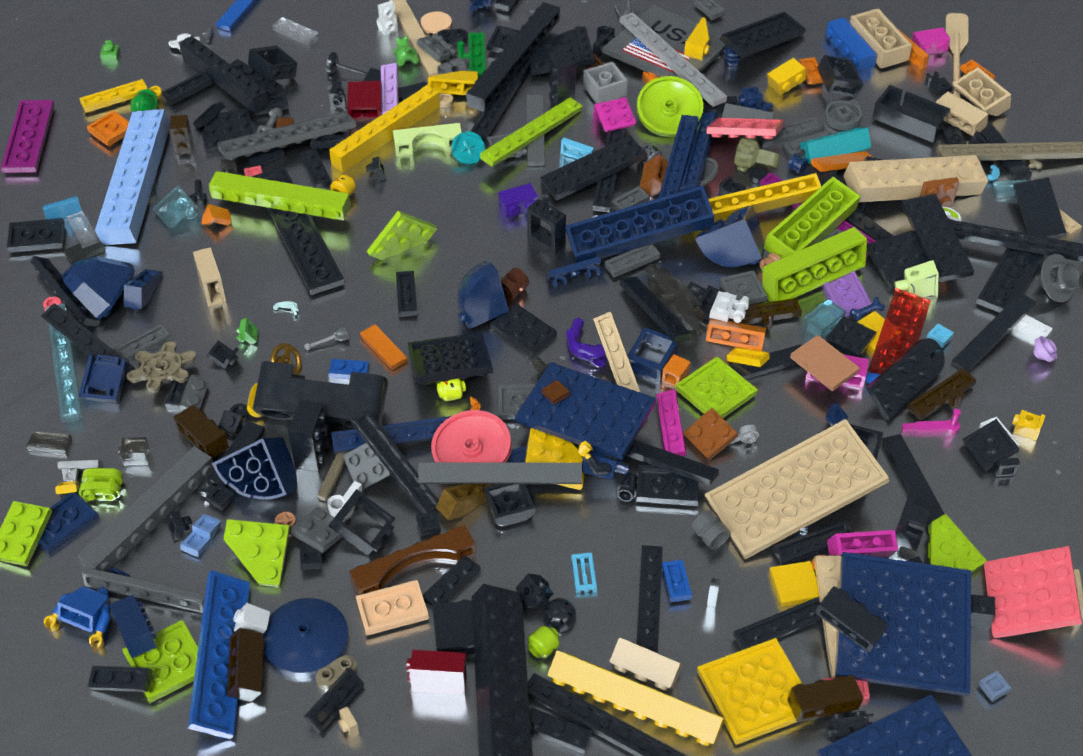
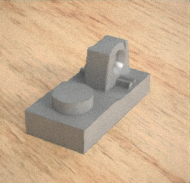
(71, 469)

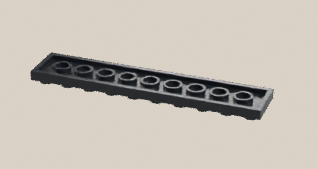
(304, 242)

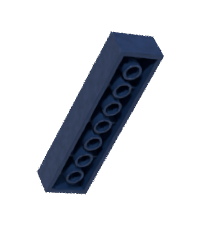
(640, 225)

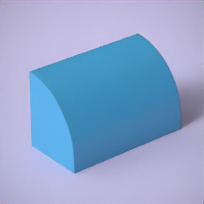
(62, 208)

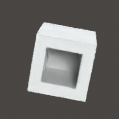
(251, 618)

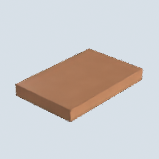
(825, 363)

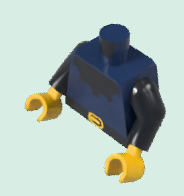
(600, 464)

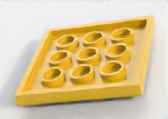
(751, 689)

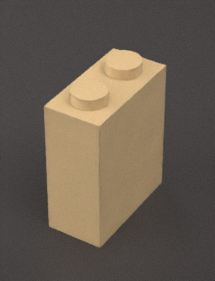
(209, 277)

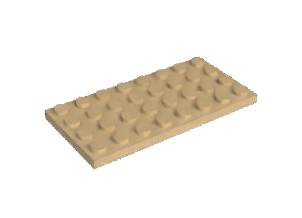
(796, 488)

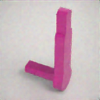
(951, 426)

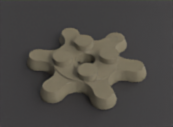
(151, 364)

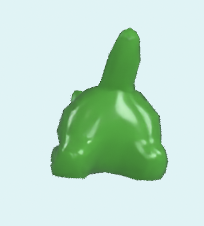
(405, 52)

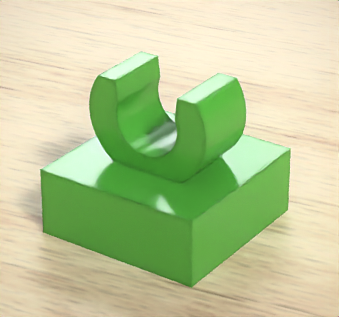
(109, 51)
(247, 331)

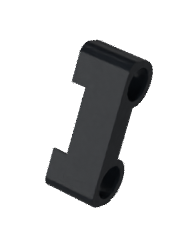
(280, 392)

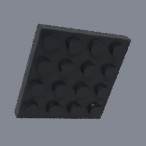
(449, 358)

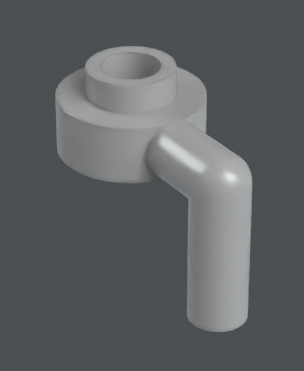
(747, 434)

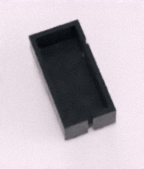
(915, 115)

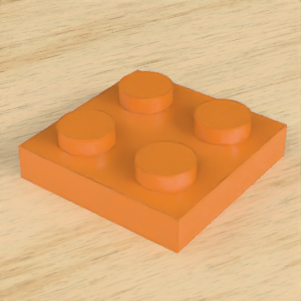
(109, 128)

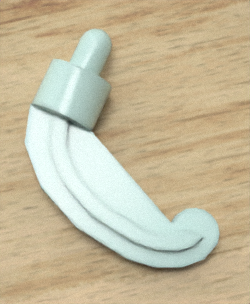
(287, 304)

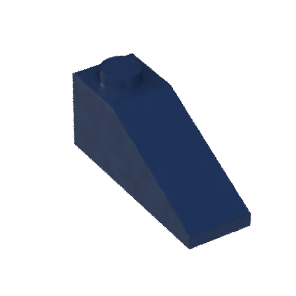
(141, 288)

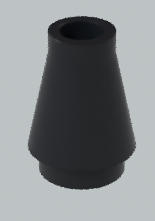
(627, 489)

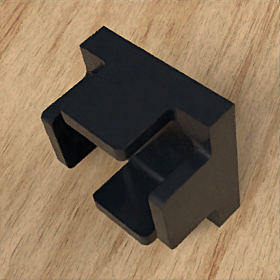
(915, 514)

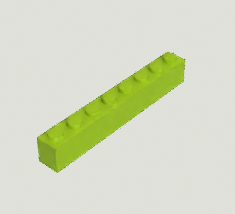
(279, 195)

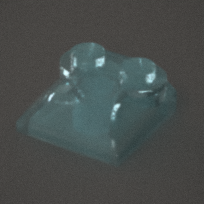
(176, 207)

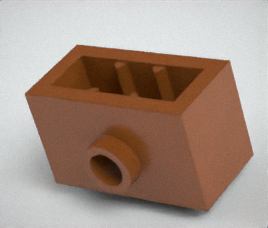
(653, 175)

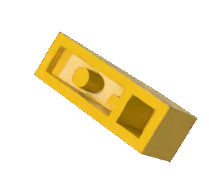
(697, 43)
(454, 82)

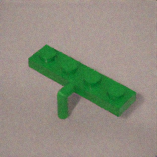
(476, 52)

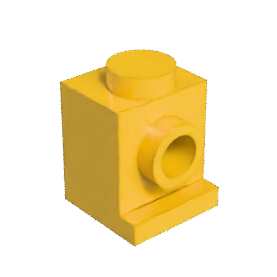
(1028, 424)

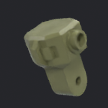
(750, 156)

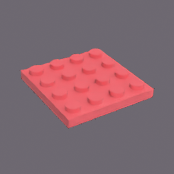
(745, 126)
(1033, 592)

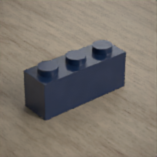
(134, 625)

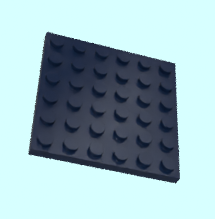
(926, 621)

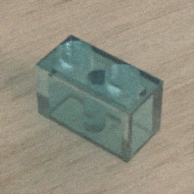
(822, 319)

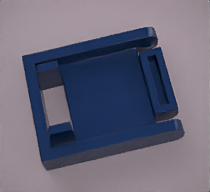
(104, 375)

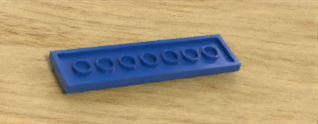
(210, 707)

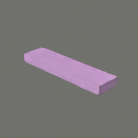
(389, 87)

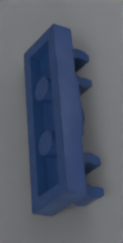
(573, 271)

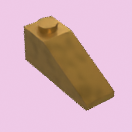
(461, 499)

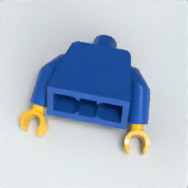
(85, 610)

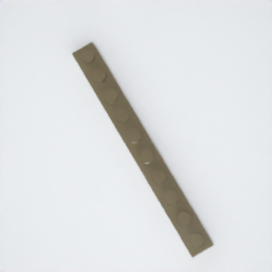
(1014, 151)

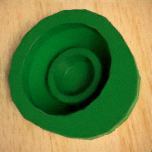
(144, 101)

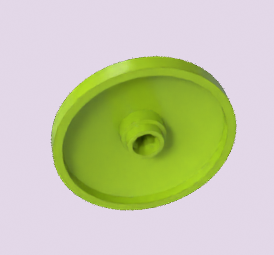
(665, 101)

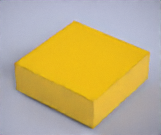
(67, 487)

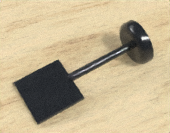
(332, 64)

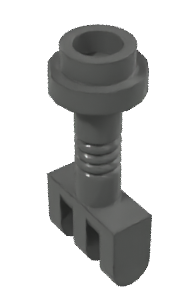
(274, 114)

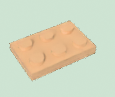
(392, 607)

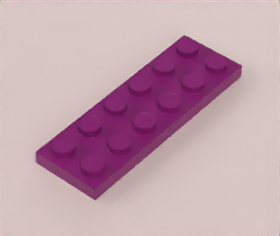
(27, 136)

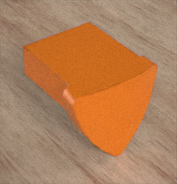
(216, 215)

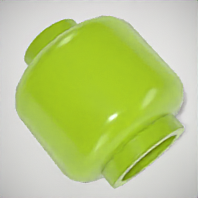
(543, 642)

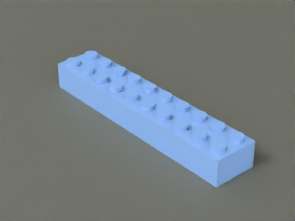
(133, 178)

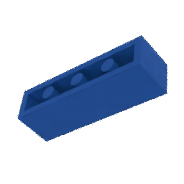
(851, 44)

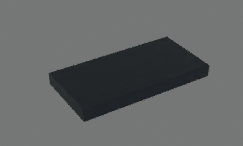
(1039, 208)

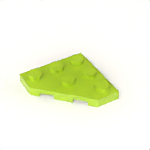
(401, 235)
(951, 547)
(259, 548)

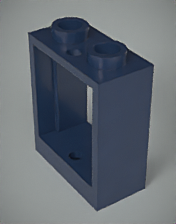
(653, 369)

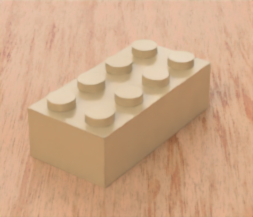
(882, 37)

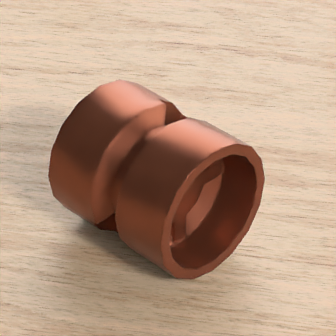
(514, 283)

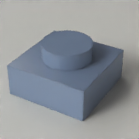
(994, 686)

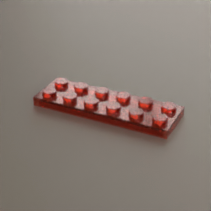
(900, 329)

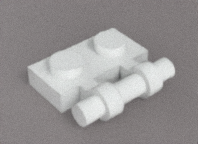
(724, 307)

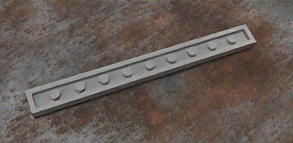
(672, 58)

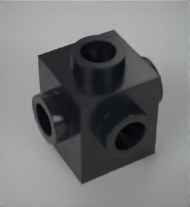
(534, 590)

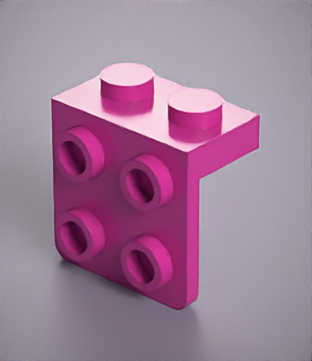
(614, 114)

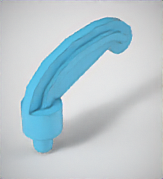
(995, 173)

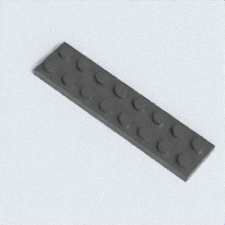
(285, 135)

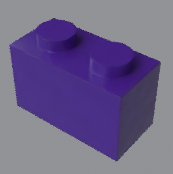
(516, 200)

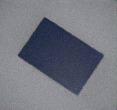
(67, 520)

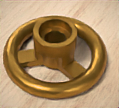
(286, 357)

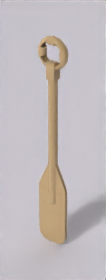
(958, 32)

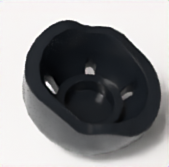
(559, 612)

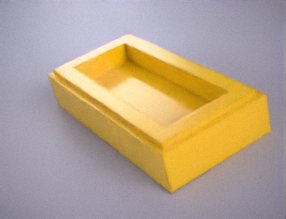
(748, 356)

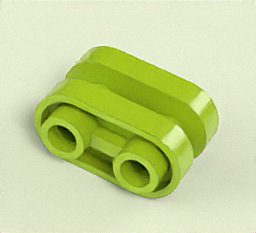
(101, 484)

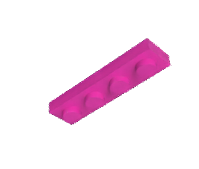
(671, 422)

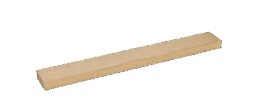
(414, 32)

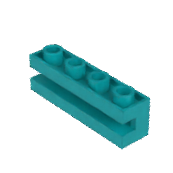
(836, 144)

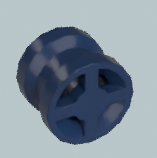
(797, 164)

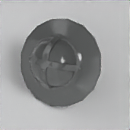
(1059, 278)

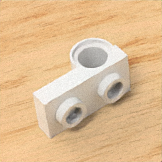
(387, 17)
(338, 501)

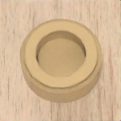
(446, 100)

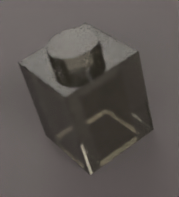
(134, 451)

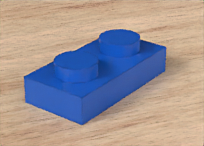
(342, 368)
(676, 580)

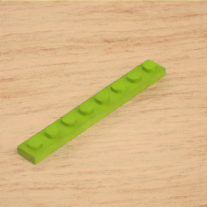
(530, 132)

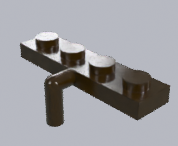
(771, 311)
(947, 392)

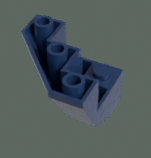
(98, 282)

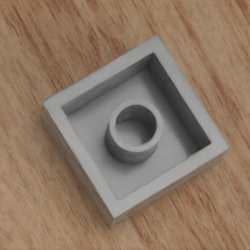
(605, 83)

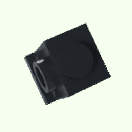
(730, 186)

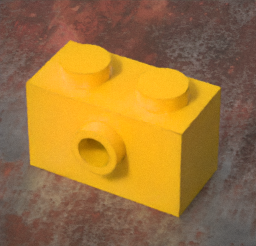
(786, 76)

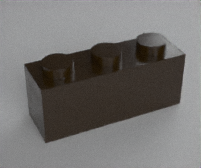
(201, 431)
(245, 664)
(825, 698)

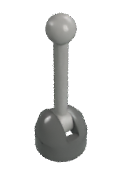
(339, 334)

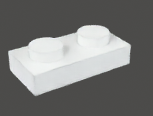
(1032, 328)

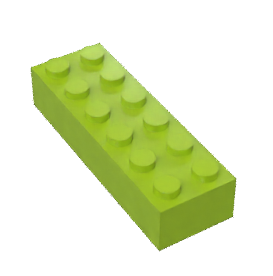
(813, 219)
(815, 265)

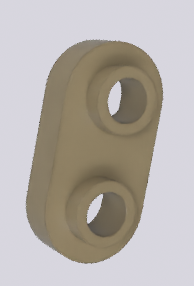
(334, 669)

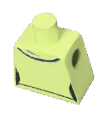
(920, 280)

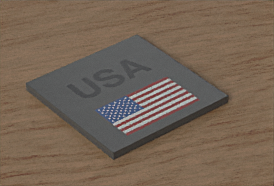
(674, 31)

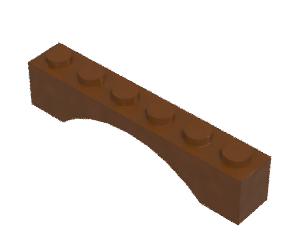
(444, 547)

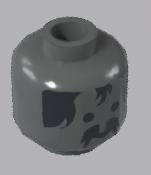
(651, 151)

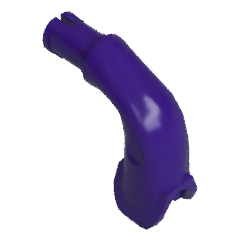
(589, 353)

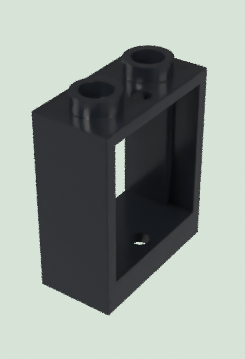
(285, 65)
(847, 85)
(551, 240)
(372, 510)

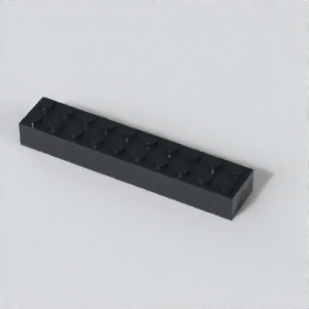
(501, 673)

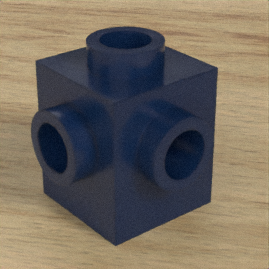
(750, 98)

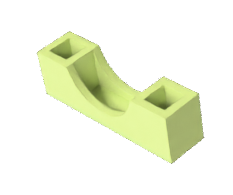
(408, 140)

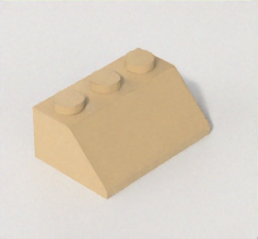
(984, 92)

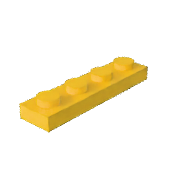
(112, 96)

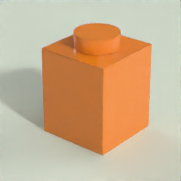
(675, 370)

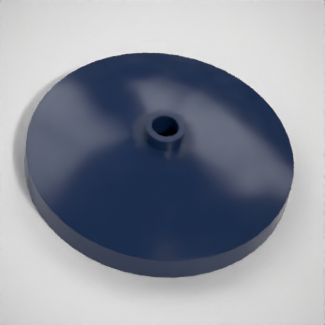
(305, 637)

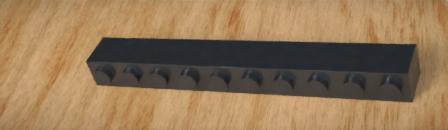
(513, 57)

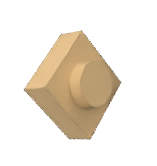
(347, 723)

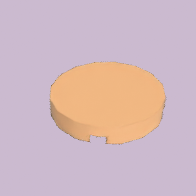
(435, 22)

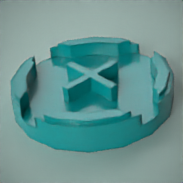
(467, 148)

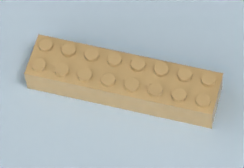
(905, 177)

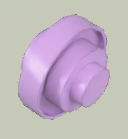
(1045, 349)

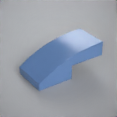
(202, 534)

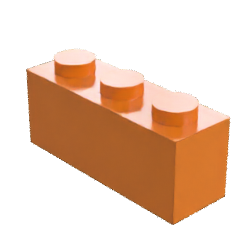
(736, 334)

